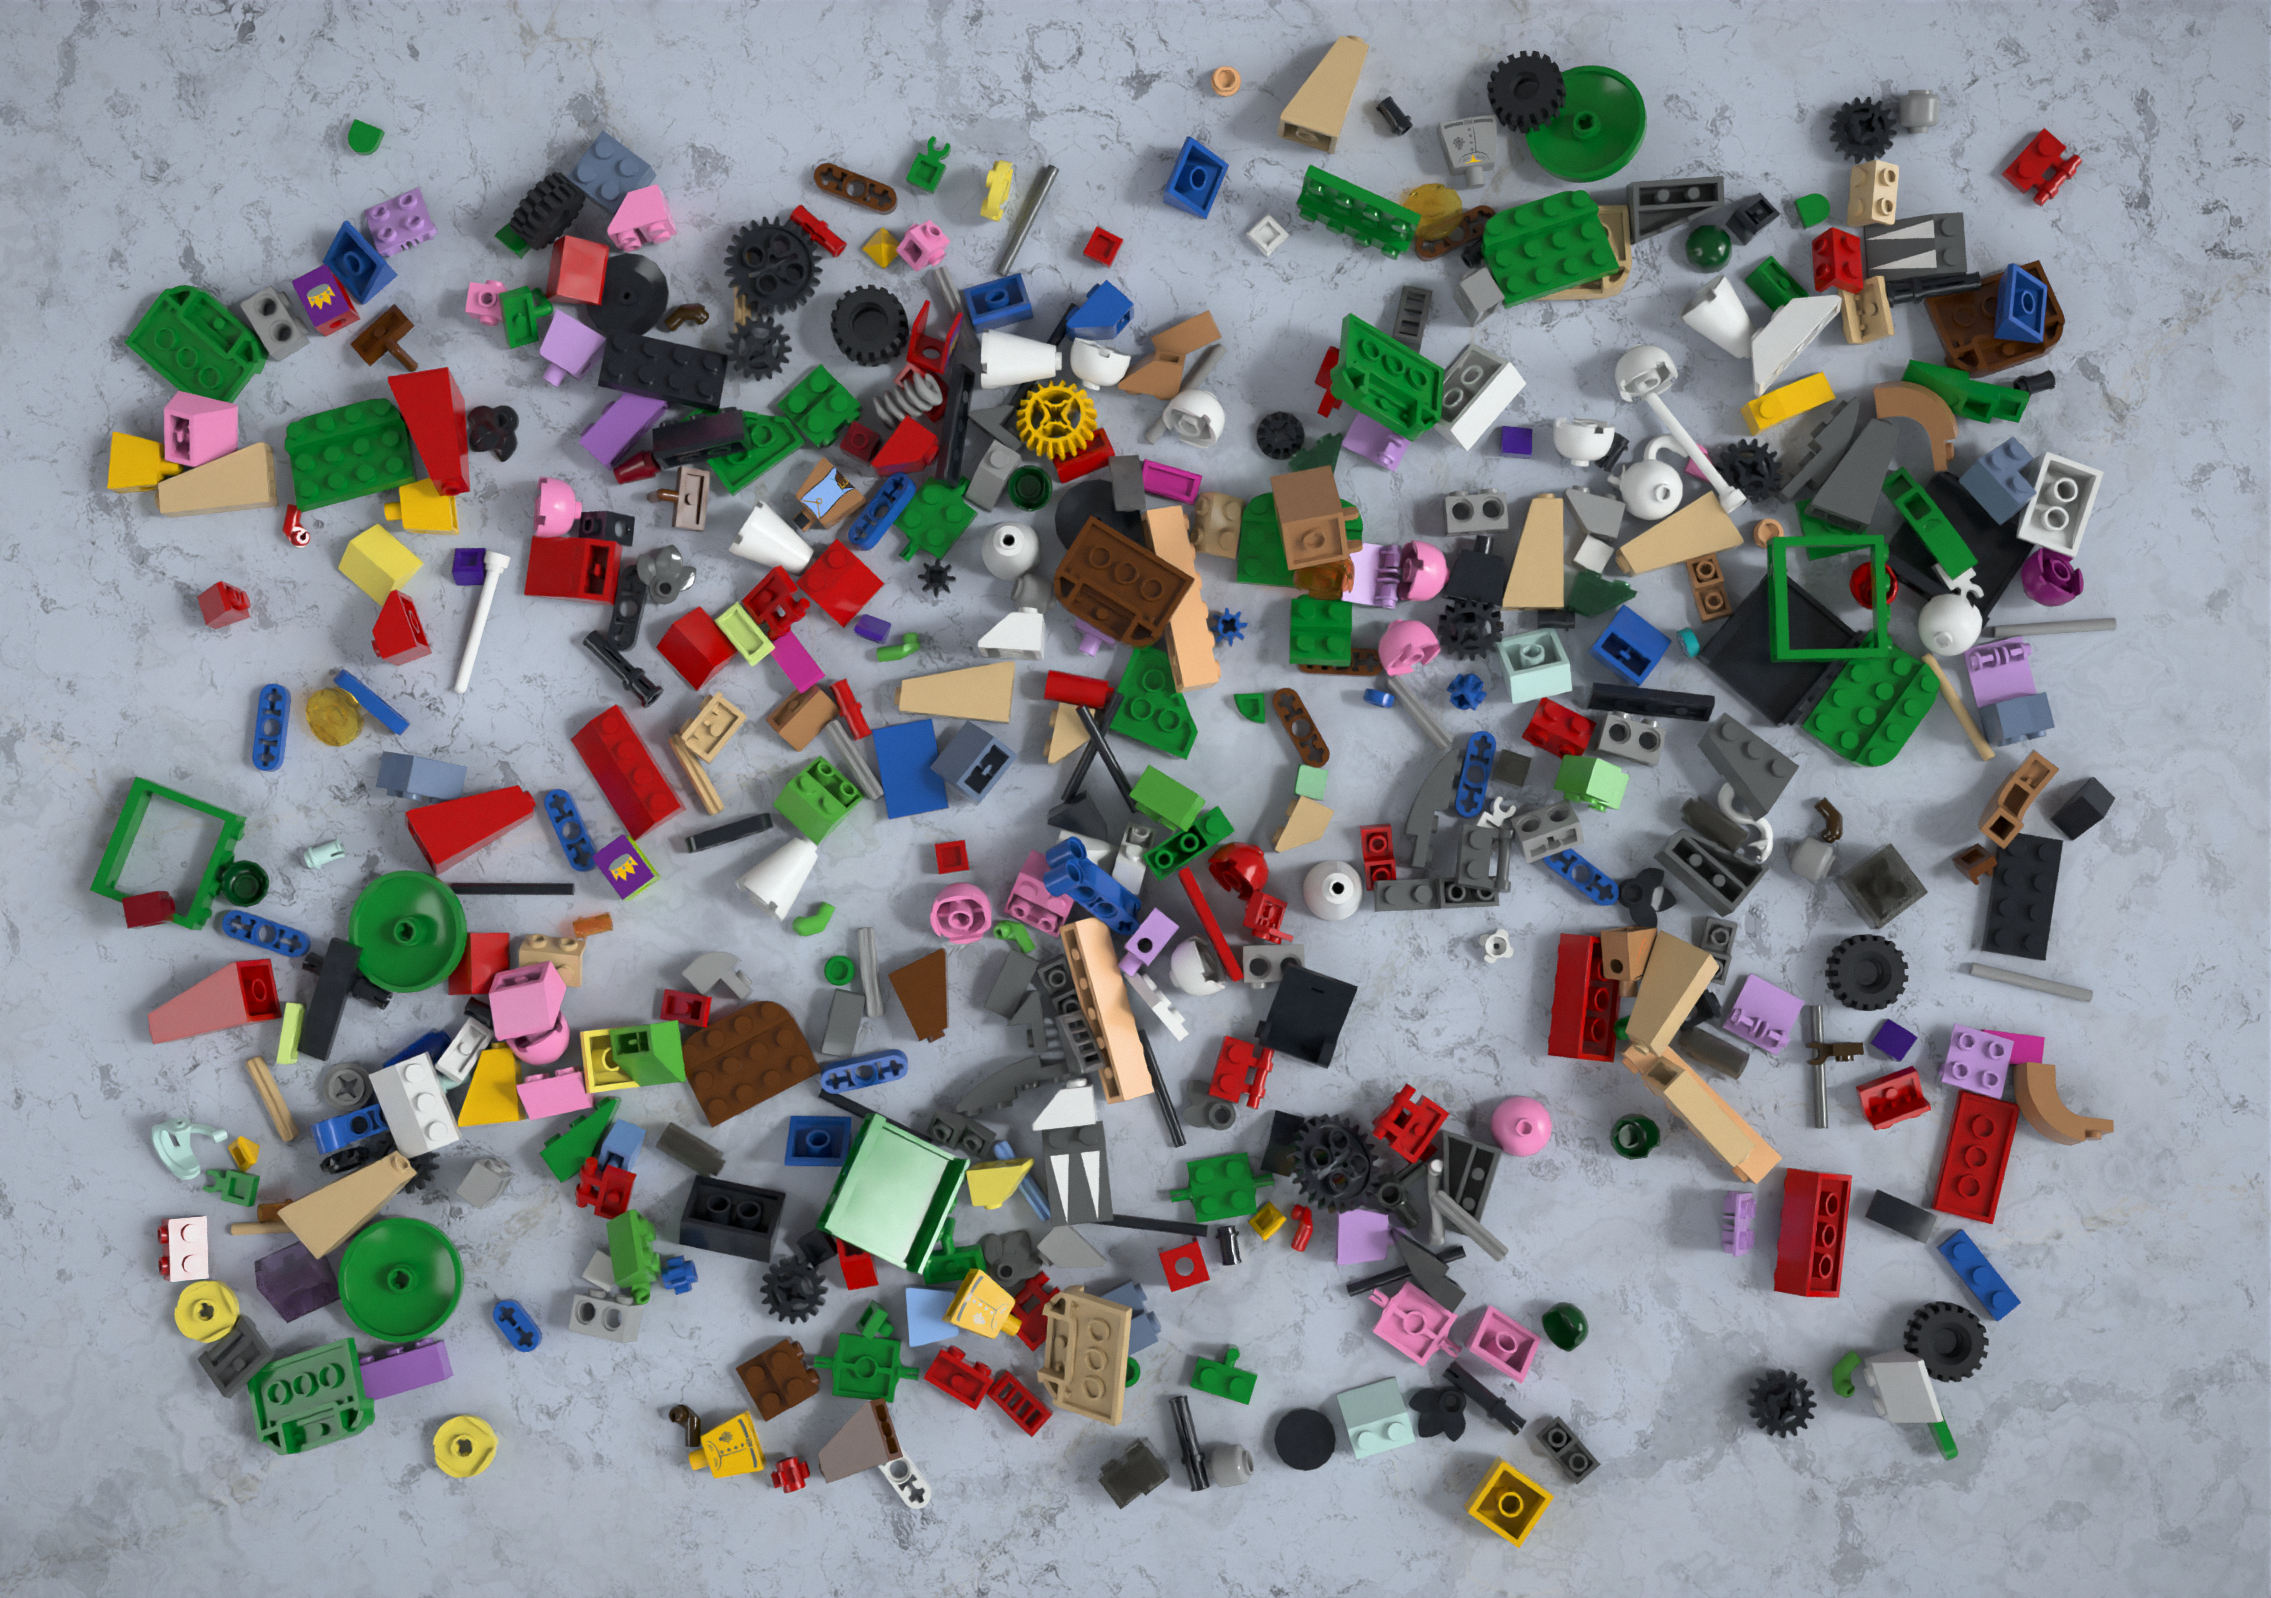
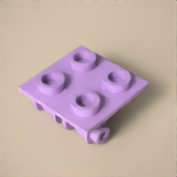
(399, 222)
(1375, 442)
(1375, 576)
(1999, 671)
(1763, 1014)
(1976, 1061)
(1742, 1237)

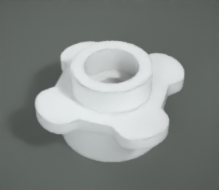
(1500, 938)

